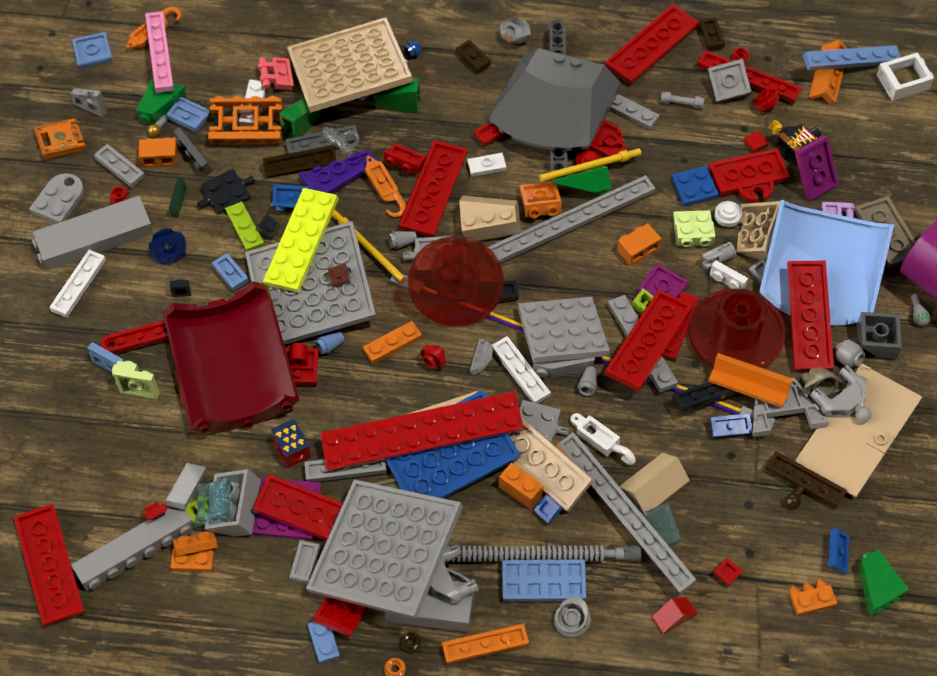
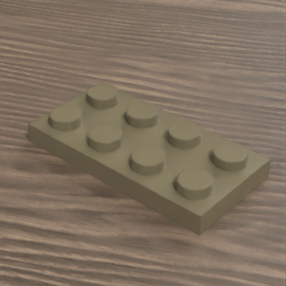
(884, 212)

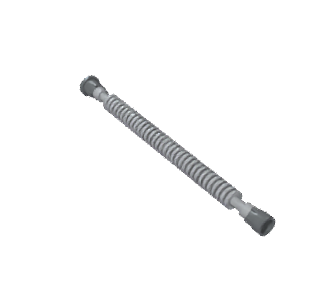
(626, 553)

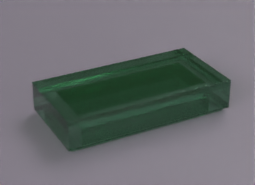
(178, 197)

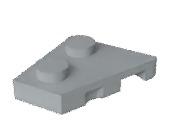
(89, 100)

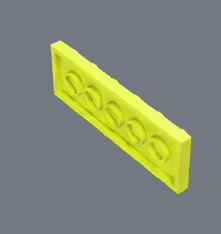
(300, 240)

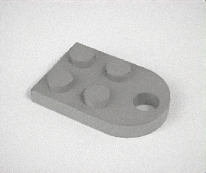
(57, 199)

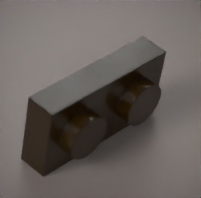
(711, 33)
(473, 56)

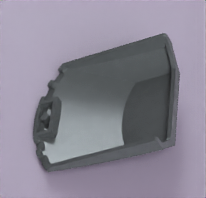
(555, 101)

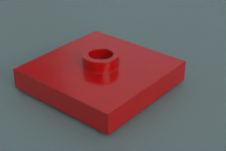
(340, 615)

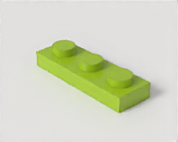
(244, 227)

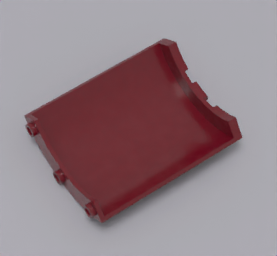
(231, 360)

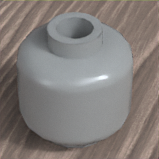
(849, 353)

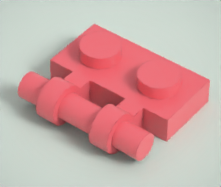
(280, 76)

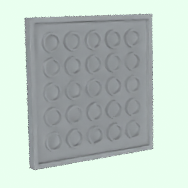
(318, 305)
(385, 548)

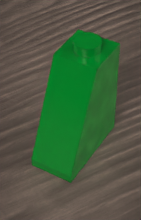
(400, 98)
(155, 105)
(297, 119)
(880, 582)

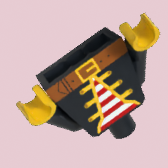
(793, 138)

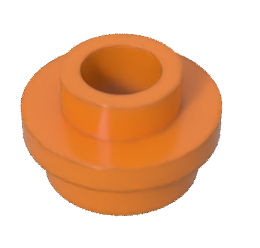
(395, 662)

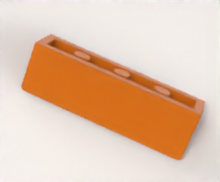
(827, 81)
(750, 380)

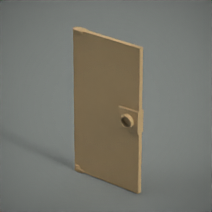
(852, 449)

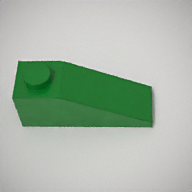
(591, 180)

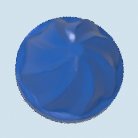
(412, 49)

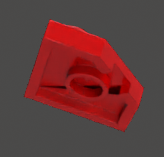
(608, 140)

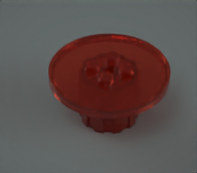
(456, 281)
(737, 326)

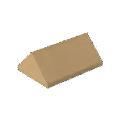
(655, 482)

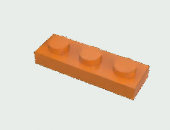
(392, 342)

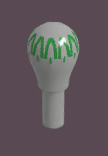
(920, 316)

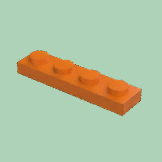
(485, 644)

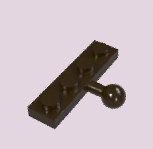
(804, 480)

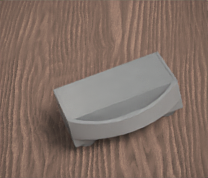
(441, 614)

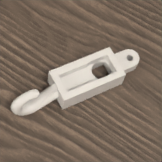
(602, 439)

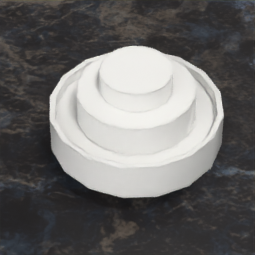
(728, 214)

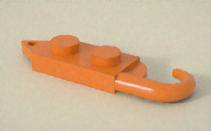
(140, 38)
(384, 185)

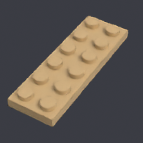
(550, 466)

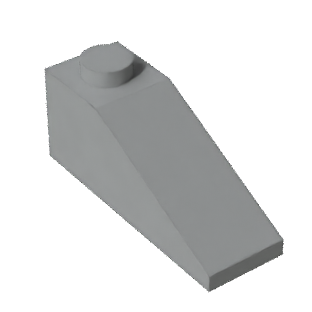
(562, 367)

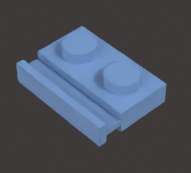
(188, 114)
(103, 357)

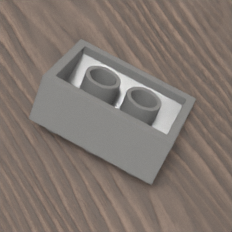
(244, 494)

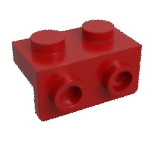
(404, 159)

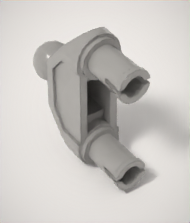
(848, 401)
(442, 584)

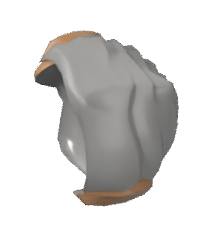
(515, 30)

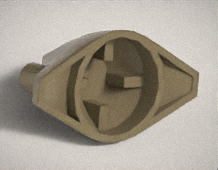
(824, 379)

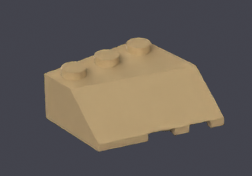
(488, 217)
(757, 229)

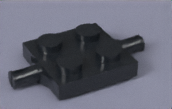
(225, 191)

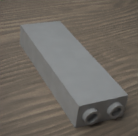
(92, 231)

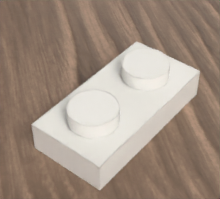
(728, 276)

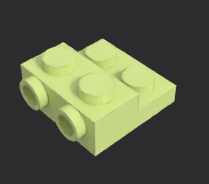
(693, 228)
(133, 382)

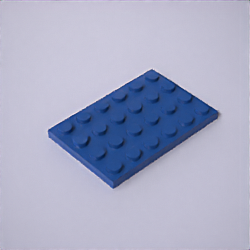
(453, 467)

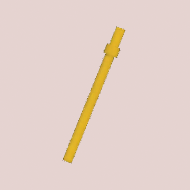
(622, 156)
(372, 250)

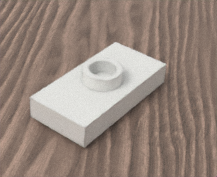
(486, 164)

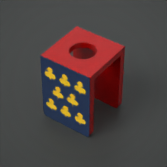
(291, 443)

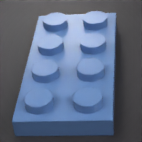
(543, 580)

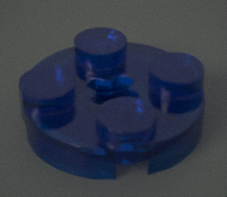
(168, 255)

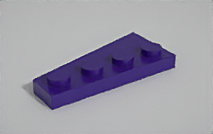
(337, 174)

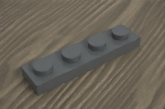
(316, 140)

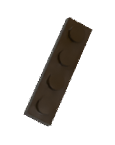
(299, 160)

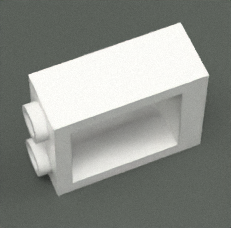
(891, 84)

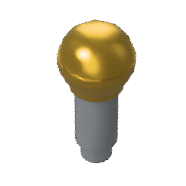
(154, 130)

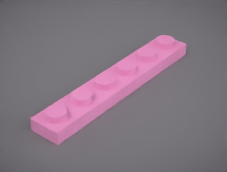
(159, 52)

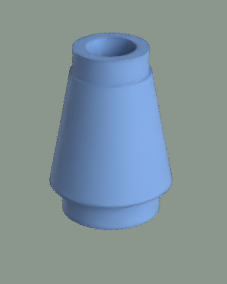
(329, 342)

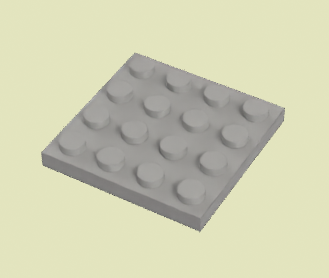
(563, 329)

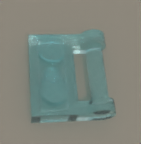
(219, 501)

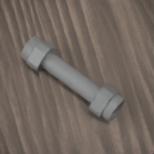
(666, 97)

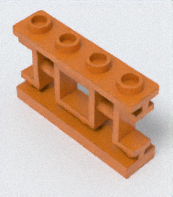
(245, 134)

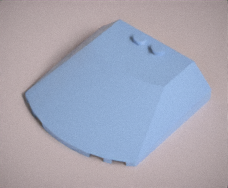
(852, 251)

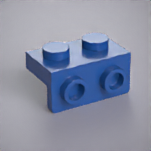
(286, 196)

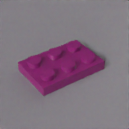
(817, 167)

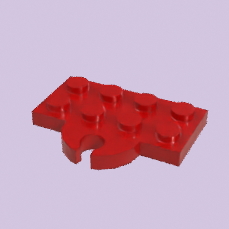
(750, 174)

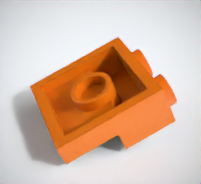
(540, 199)

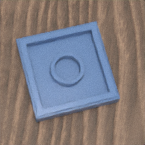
(92, 50)

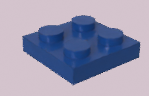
(694, 186)

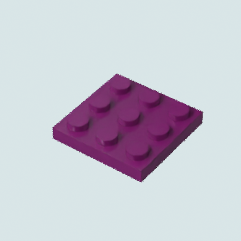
(270, 528)

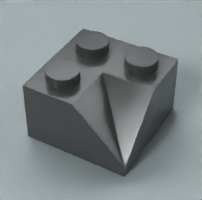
(880, 334)

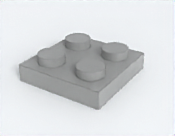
(729, 80)

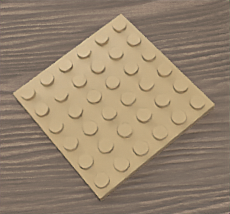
(349, 64)

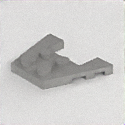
(795, 403)

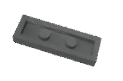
(192, 152)

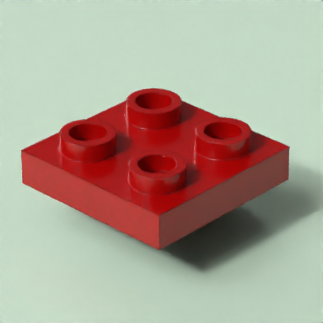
(303, 364)

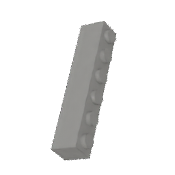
(132, 547)

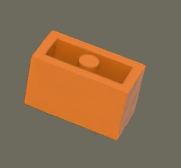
(158, 152)
(638, 244)
(521, 486)

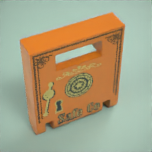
(63, 136)

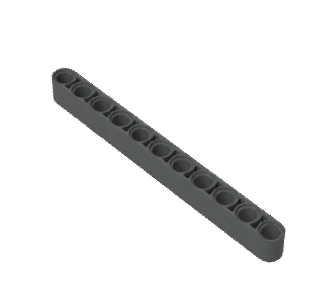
(557, 44)

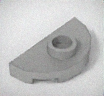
(481, 357)

